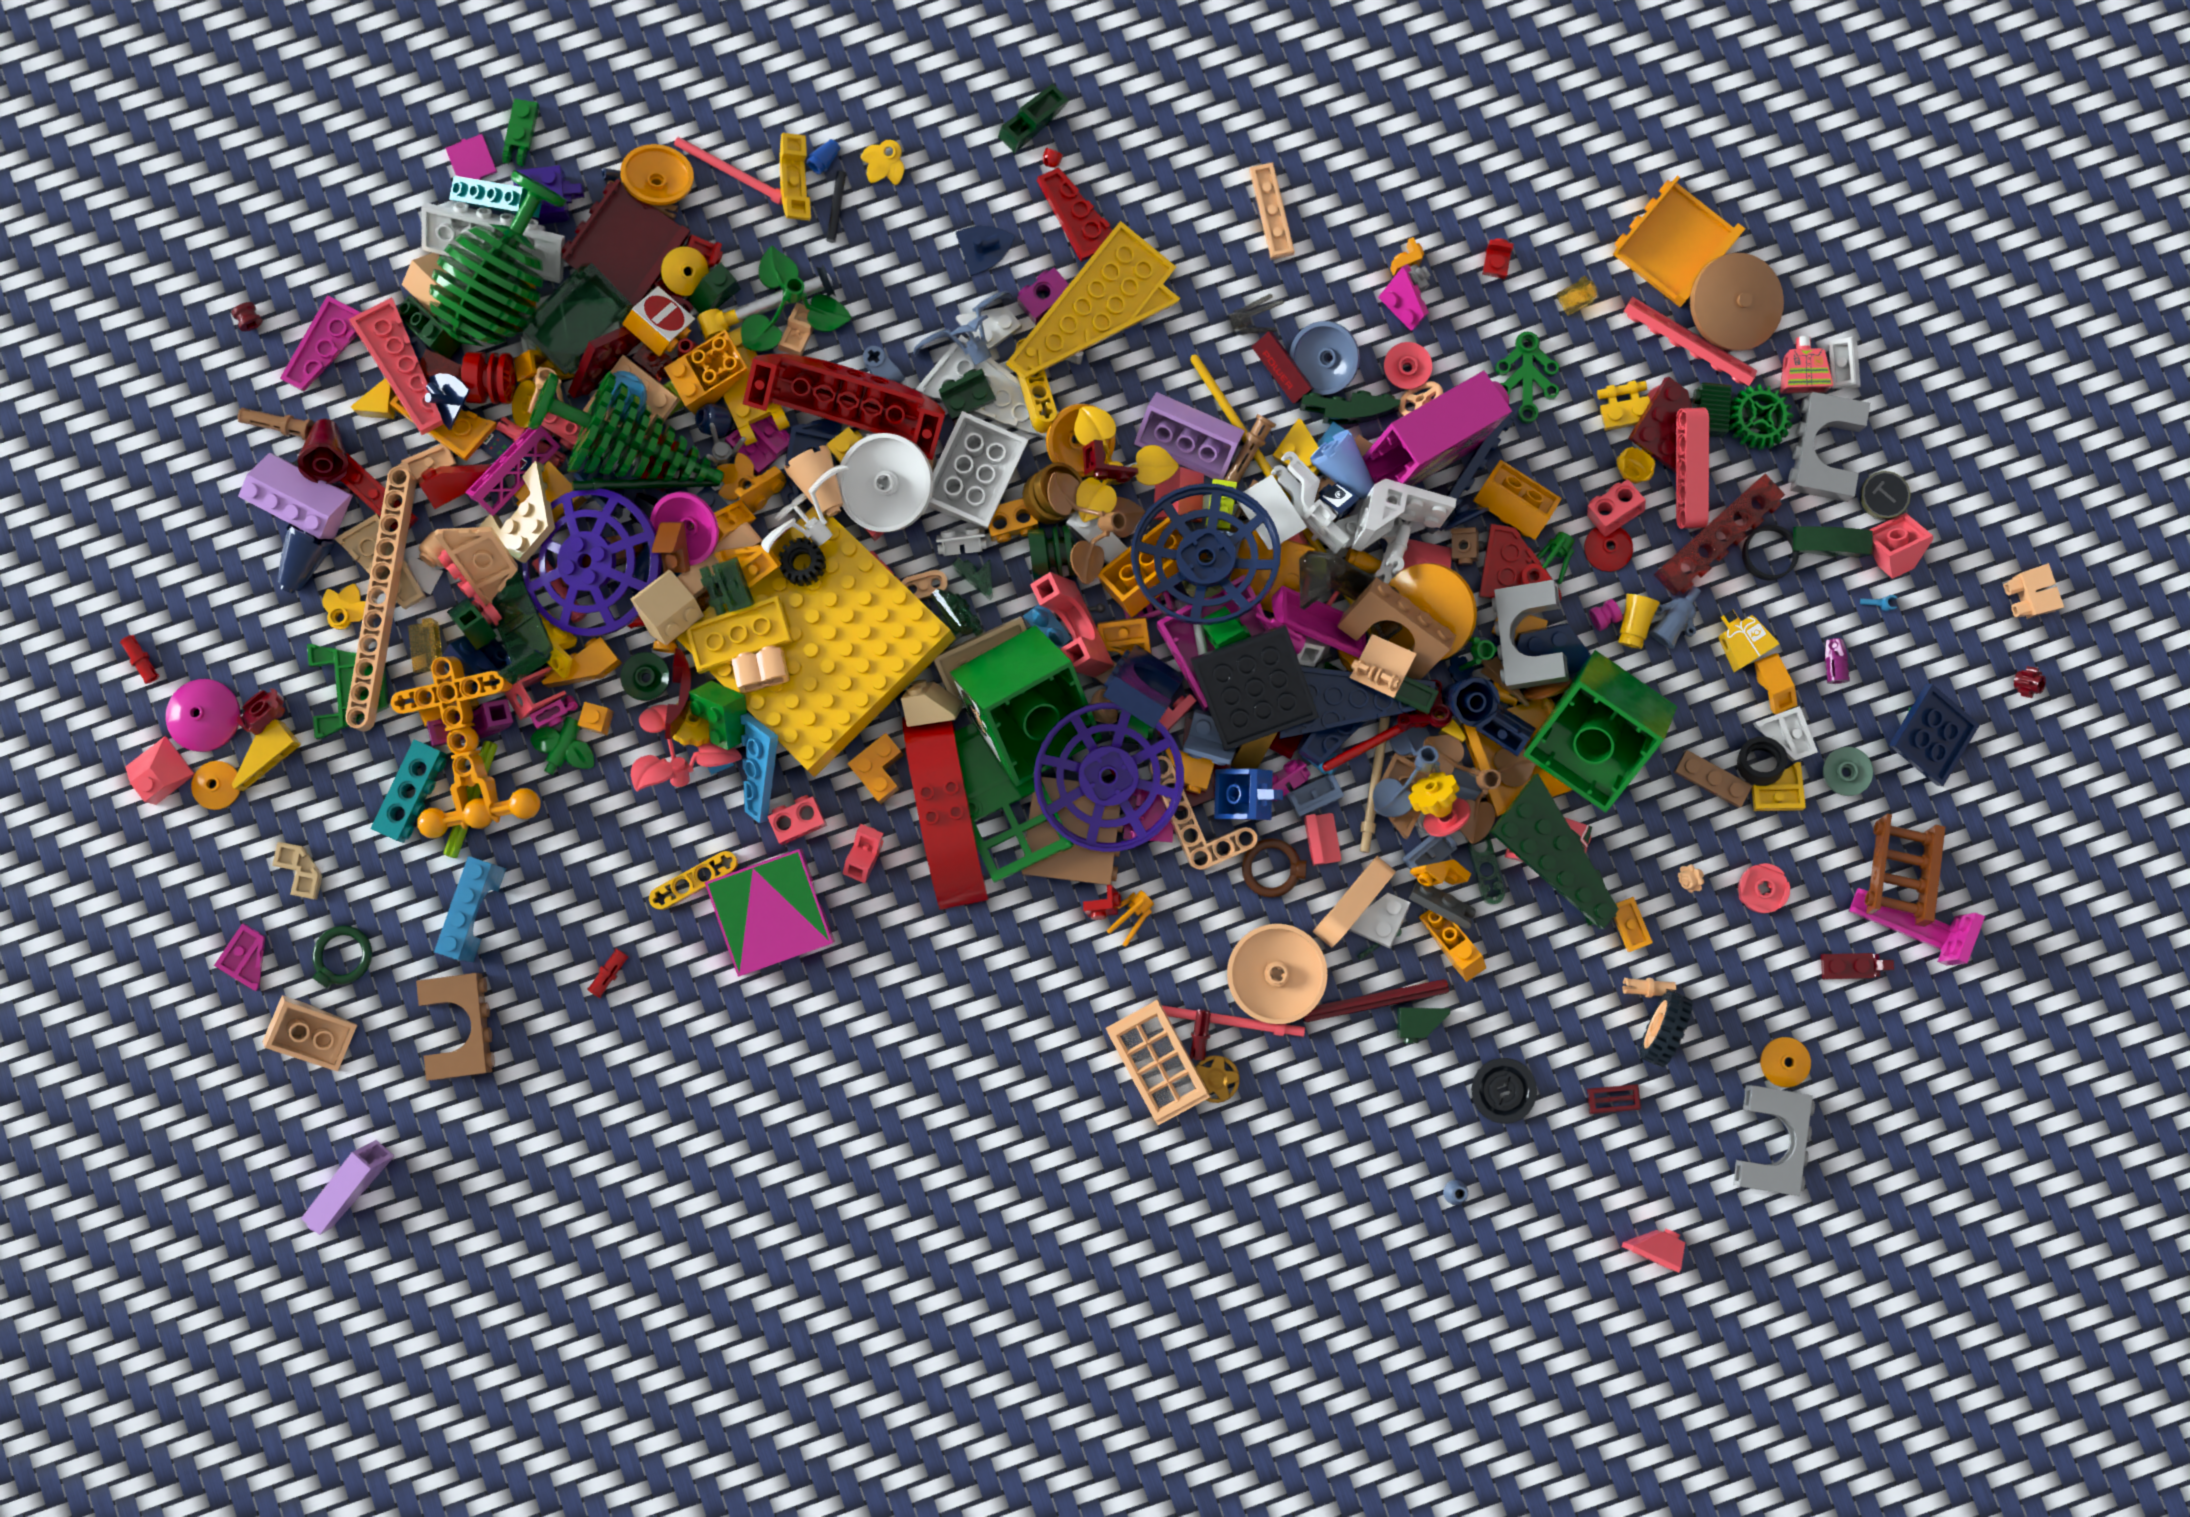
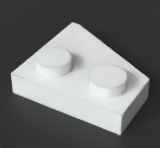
(997, 327)
(1790, 731)
(1382, 920)

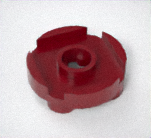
(261, 711)

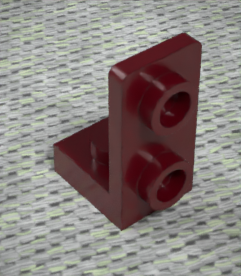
(1094, 464)

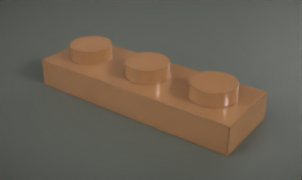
(1713, 778)

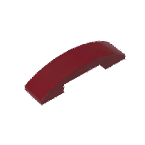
(677, 713)

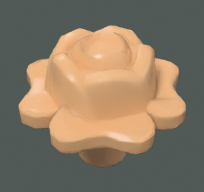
(1691, 878)

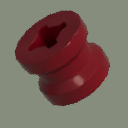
(246, 316)

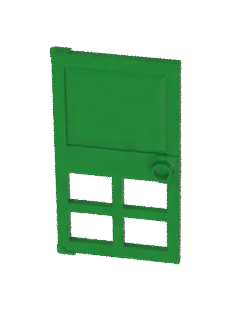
(991, 790)

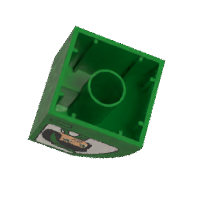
(1018, 697)

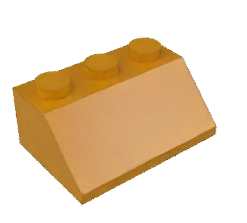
(1517, 500)

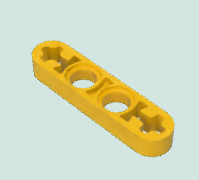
(692, 877)

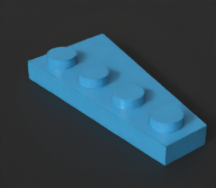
(759, 766)

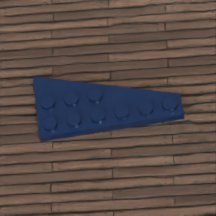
(1344, 701)

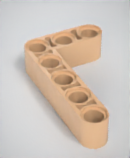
(1190, 821)

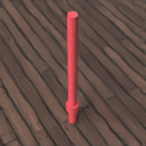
(774, 194)
(1278, 1029)

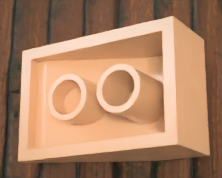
(309, 1033)

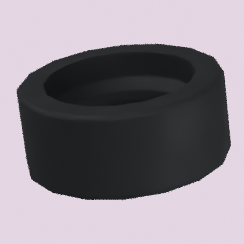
(1764, 744)

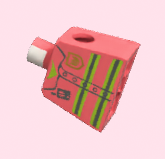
(1805, 369)

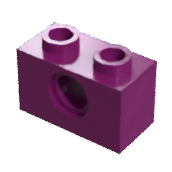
(1033, 305)

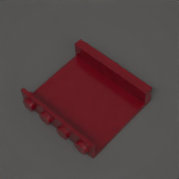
(625, 241)

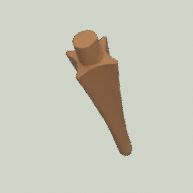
(1492, 670)

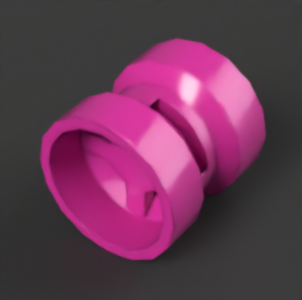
(1603, 616)

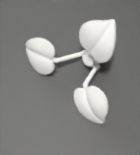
(815, 528)

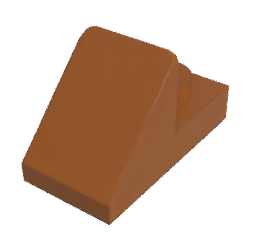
(672, 545)

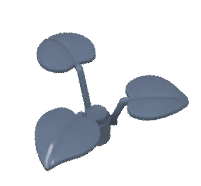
(976, 347)
(1392, 798)

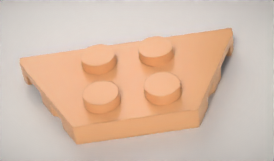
(479, 558)

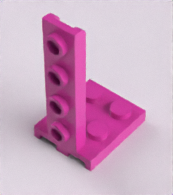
(1953, 940)

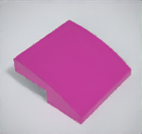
(769, 445)

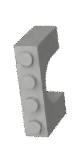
(1809, 472)
(1512, 607)
(1787, 1173)

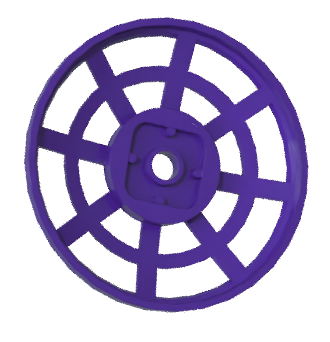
(602, 563)
(1112, 792)

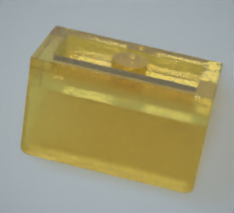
(424, 644)

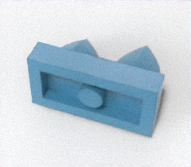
(1048, 625)

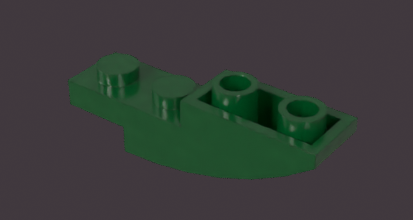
(1360, 409)

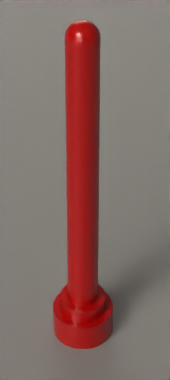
(1368, 744)

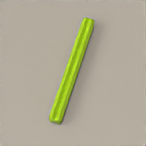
(458, 833)

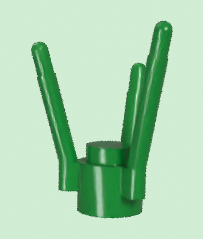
(1559, 547)

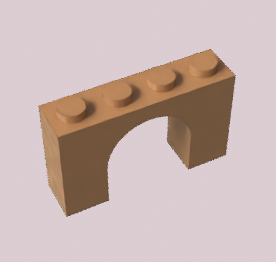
(1382, 603)
(475, 1054)

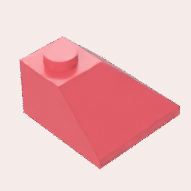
(1899, 544)
(1423, 552)
(158, 772)
(1659, 1247)

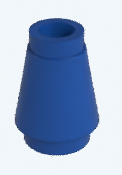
(822, 157)

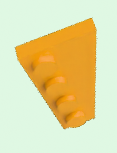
(464, 437)

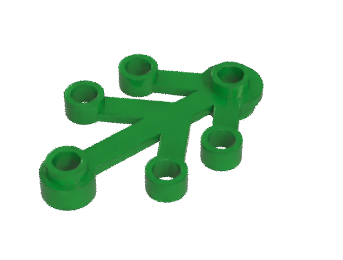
(1528, 373)

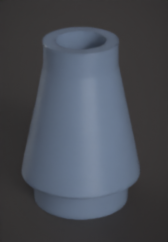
(1450, 1189)

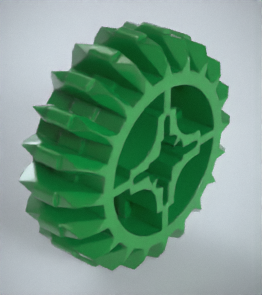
(1765, 425)

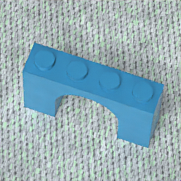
(457, 932)

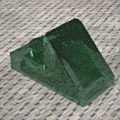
(981, 580)

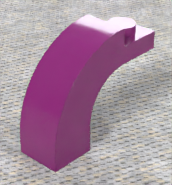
(488, 720)

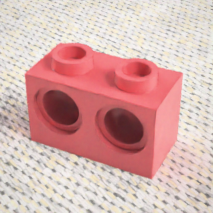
(1620, 511)
(799, 826)

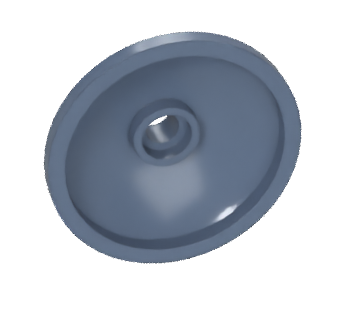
(1310, 354)

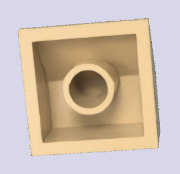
(666, 607)
(929, 703)

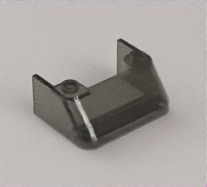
(1325, 571)

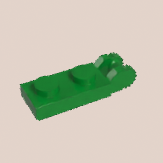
(520, 130)

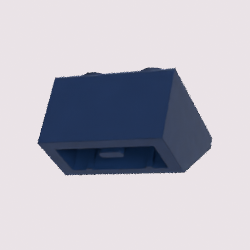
(486, 659)

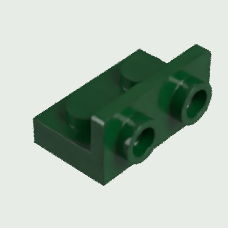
(966, 393)

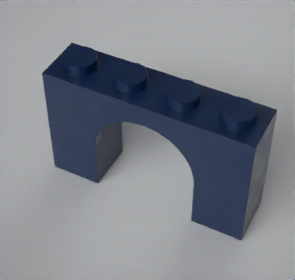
(1142, 685)

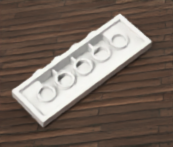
(444, 224)

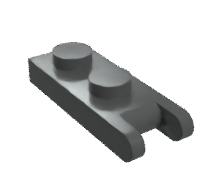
(1443, 904)

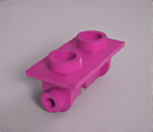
(1293, 773)

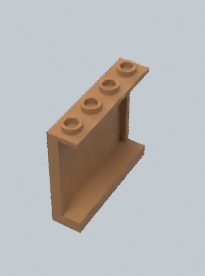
(1078, 862)

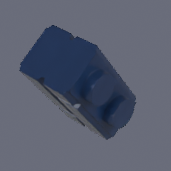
(1508, 731)

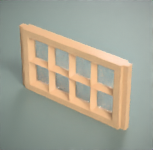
(1158, 1062)

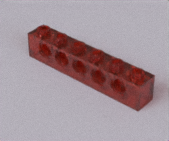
(1763, 491)

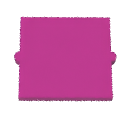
(471, 158)

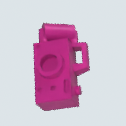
(554, 712)

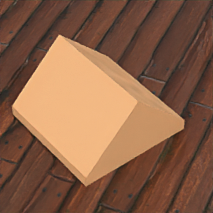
(420, 277)

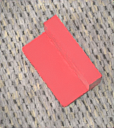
(1322, 839)

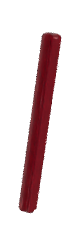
(1378, 1000)

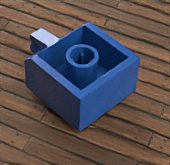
(1244, 794)

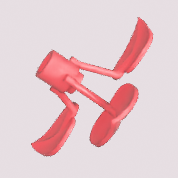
(651, 770)

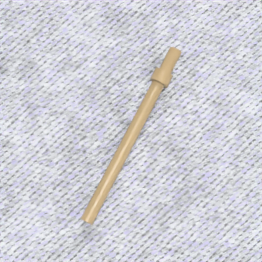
(1368, 826)

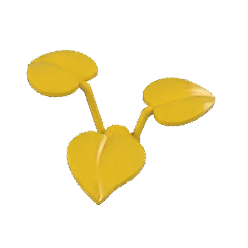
(1152, 461)

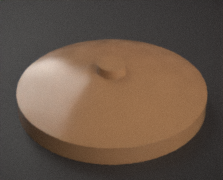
(1736, 302)

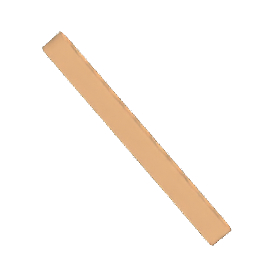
(386, 609)

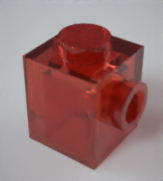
(652, 362)

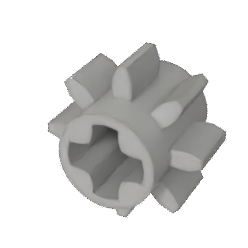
(1419, 276)

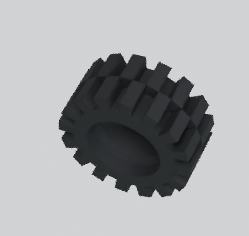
(796, 549)

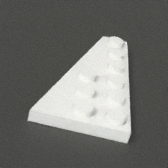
(1009, 403)

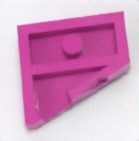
(1405, 299)
(244, 957)

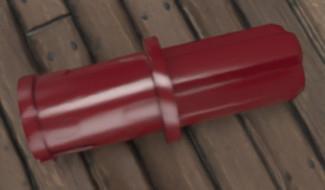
(1200, 1035)

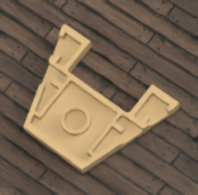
(531, 521)

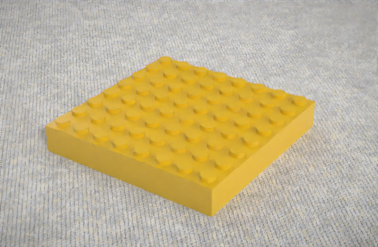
(852, 649)

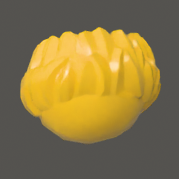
(1635, 465)

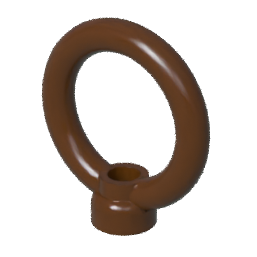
(1297, 868)

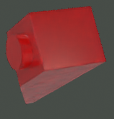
(449, 482)

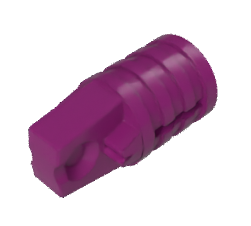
(1836, 662)

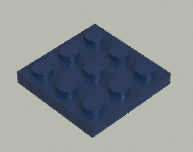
(1934, 734)

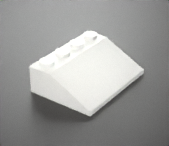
(975, 470)

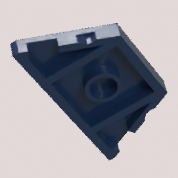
(810, 436)
(1554, 640)

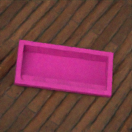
(1316, 621)

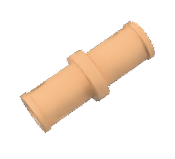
(1647, 987)

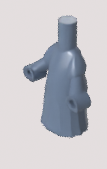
(1671, 625)

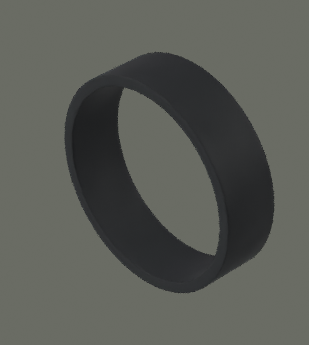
(1747, 562)

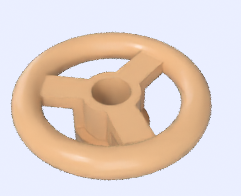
(1420, 399)

